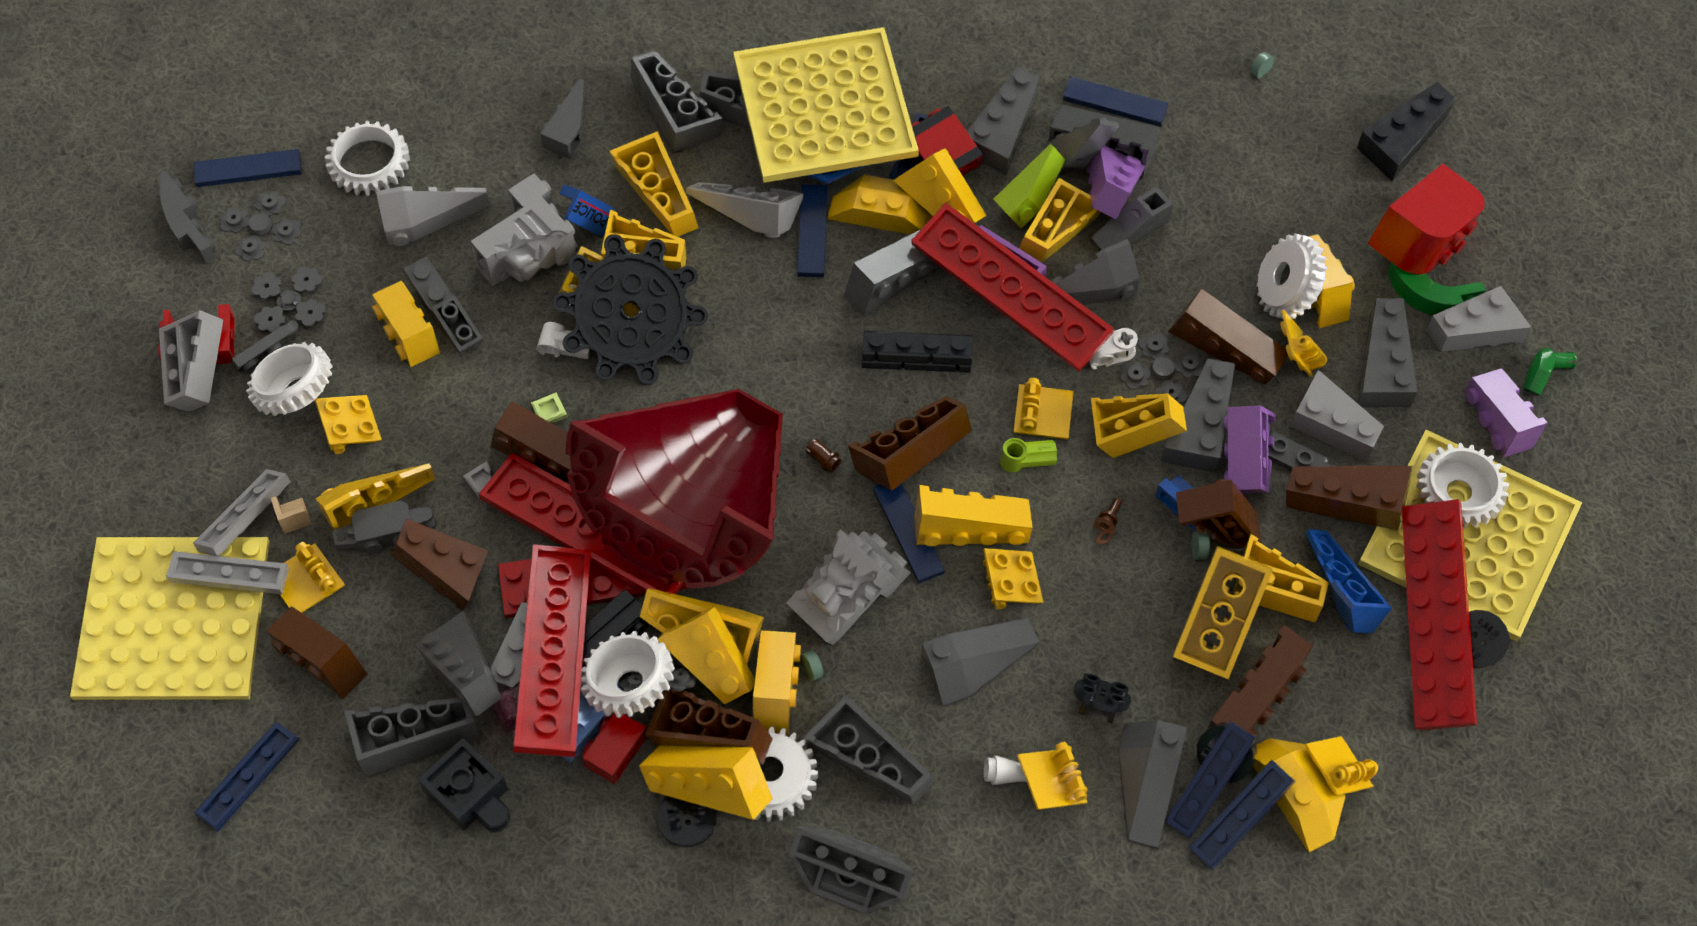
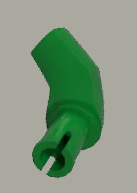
(1542, 367)

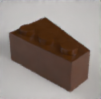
(1219, 511)
(440, 560)
(317, 651)

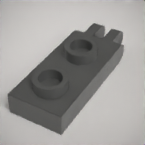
(249, 358)
(1292, 454)

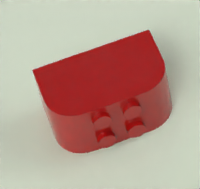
(1429, 222)

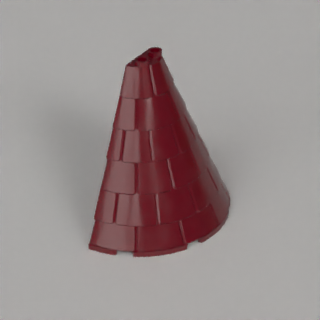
(681, 485)

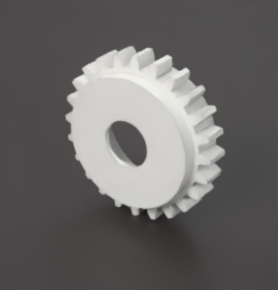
(369, 181)
(1304, 280)
(282, 367)
(1471, 468)
(621, 656)
(796, 777)

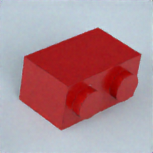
(614, 746)

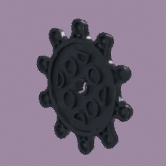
(635, 280)

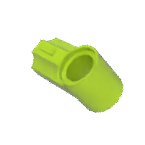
(1029, 454)

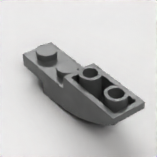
(182, 218)
(442, 305)

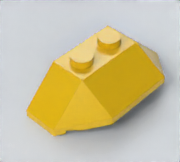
(878, 205)
(1309, 802)

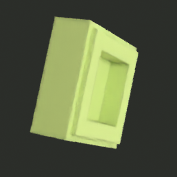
(549, 408)

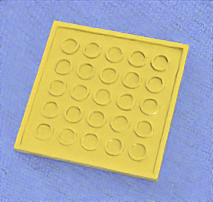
(824, 104)
(1504, 558)
(163, 636)

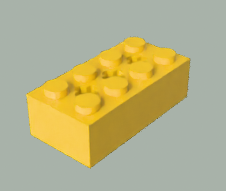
(1231, 630)

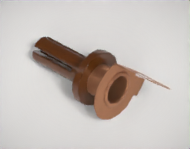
(1107, 521)

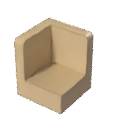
(291, 514)

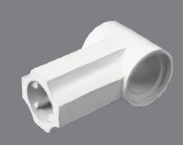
(552, 341)

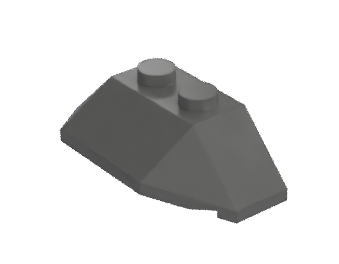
(849, 869)

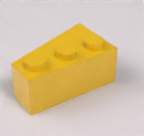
(940, 182)
(1058, 221)
(637, 236)
(1335, 298)
(405, 324)
(1135, 422)
(1290, 587)
(710, 655)
(775, 678)

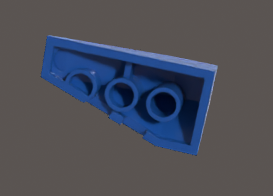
(1350, 590)

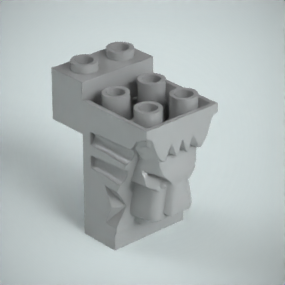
(528, 238)
(848, 583)

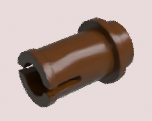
(827, 458)

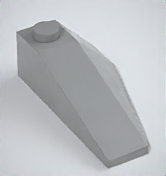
(759, 211)
(414, 214)

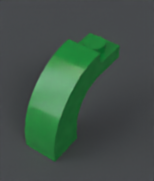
(1428, 295)

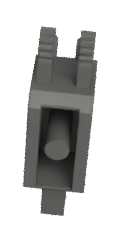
(379, 526)

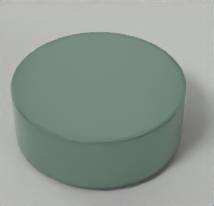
(1262, 64)
(1200, 546)
(812, 665)

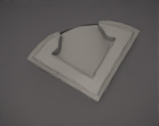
(478, 477)

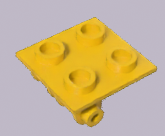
(1301, 348)
(1043, 410)
(347, 421)
(1011, 577)
(309, 578)
(1340, 766)
(1053, 777)

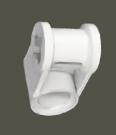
(1115, 349)

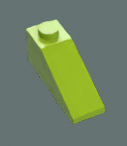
(1030, 188)

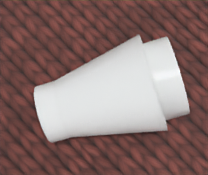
(1002, 771)

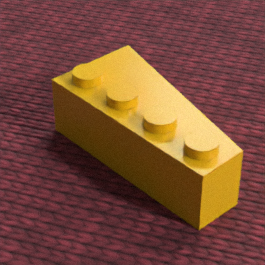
(656, 182)
(970, 518)
(710, 777)

